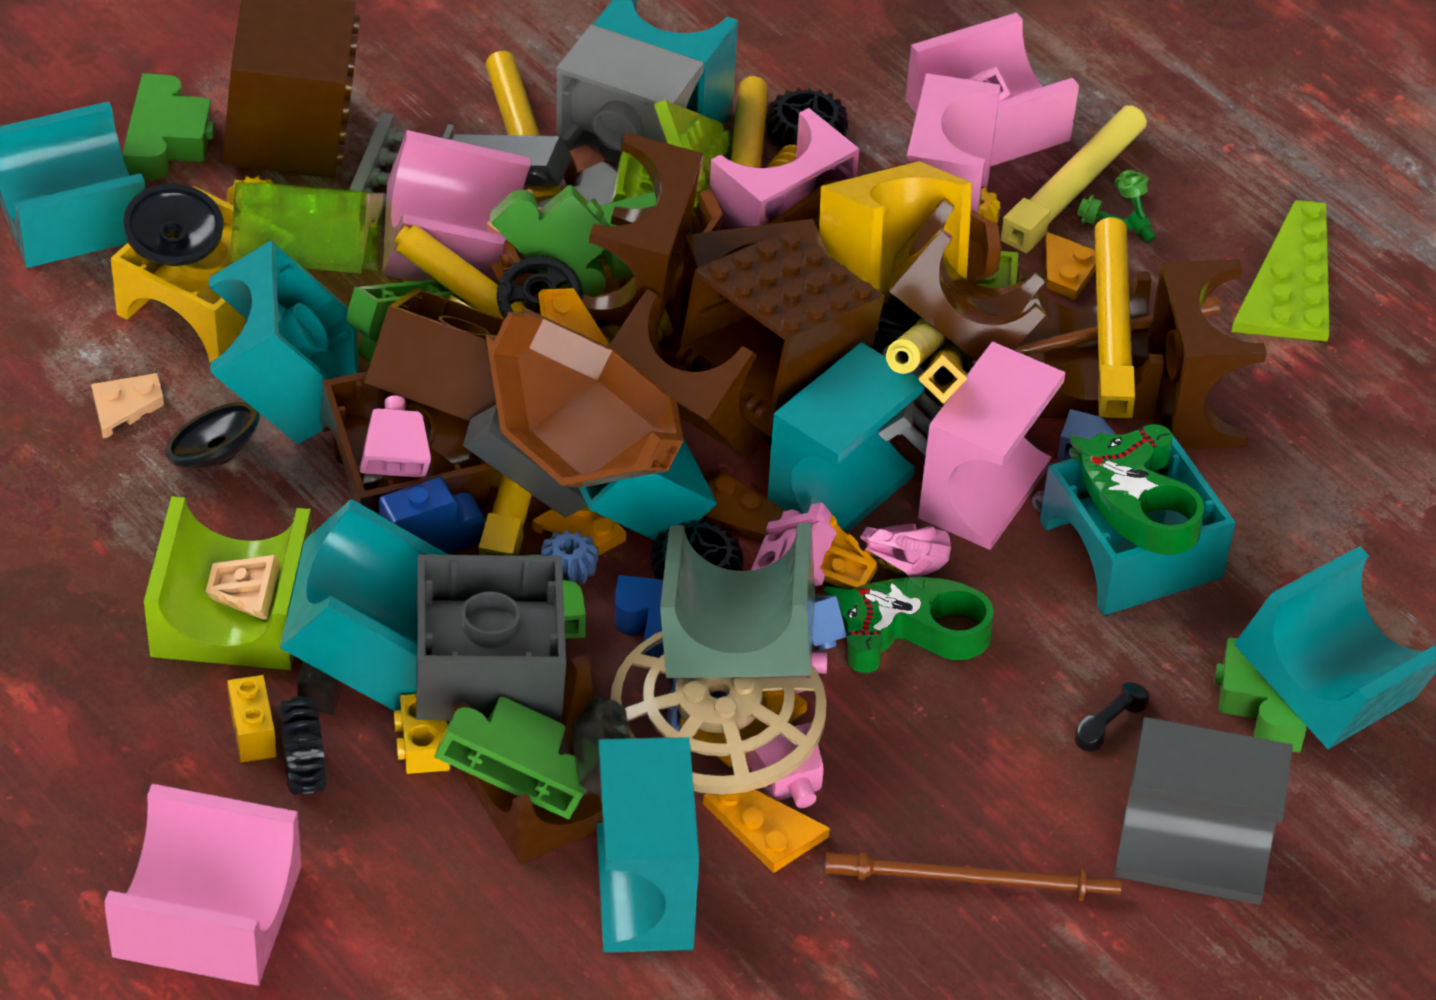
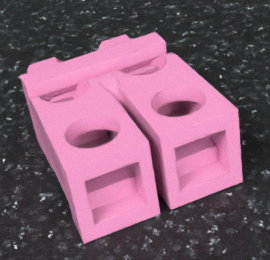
(783, 533)

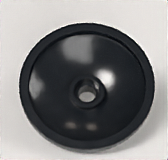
(177, 213)
(213, 436)

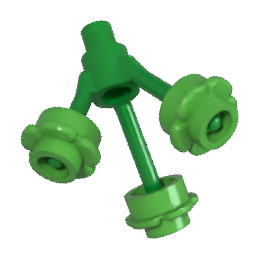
(1130, 185)

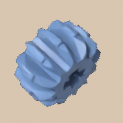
(577, 554)

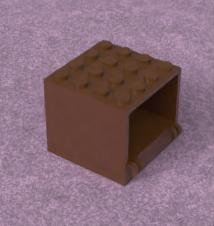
(291, 85)
(784, 306)

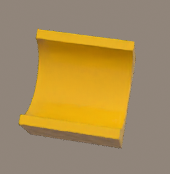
(876, 213)
(182, 289)

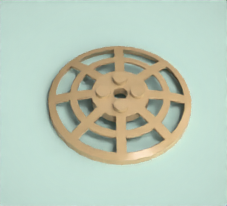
(726, 716)

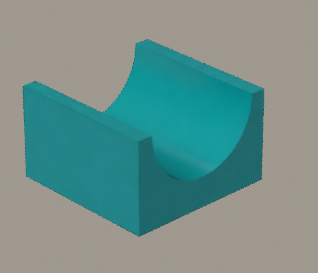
(715, 47)
(65, 184)
(290, 339)
(830, 441)
(1122, 570)
(358, 603)
(1330, 655)
(647, 845)

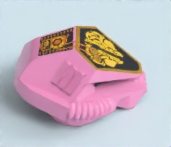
(907, 549)

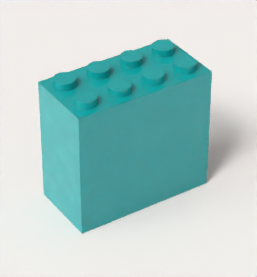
(655, 500)

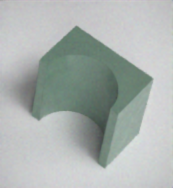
(737, 620)

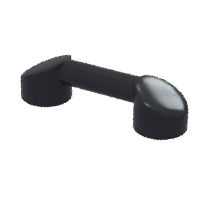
(1092, 728)

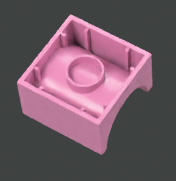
(1026, 119)
(956, 129)
(761, 194)
(450, 195)
(976, 449)
(207, 886)

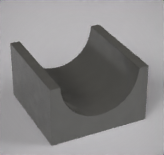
(489, 633)
(1203, 810)

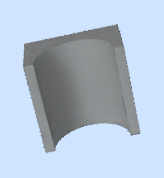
(611, 89)

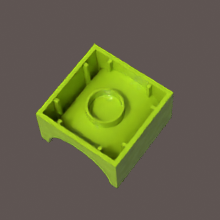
(191, 625)

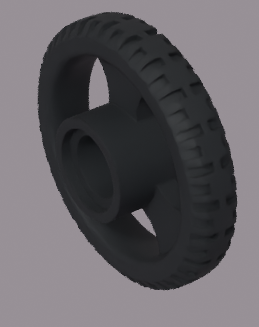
(558, 274)

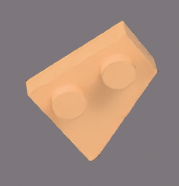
(126, 400)
(245, 584)

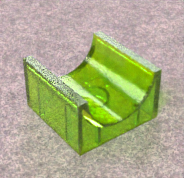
(311, 224)

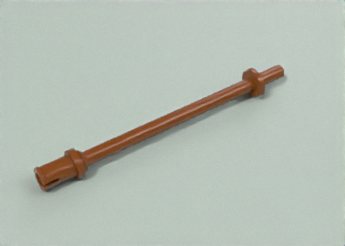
(1210, 308)
(864, 866)

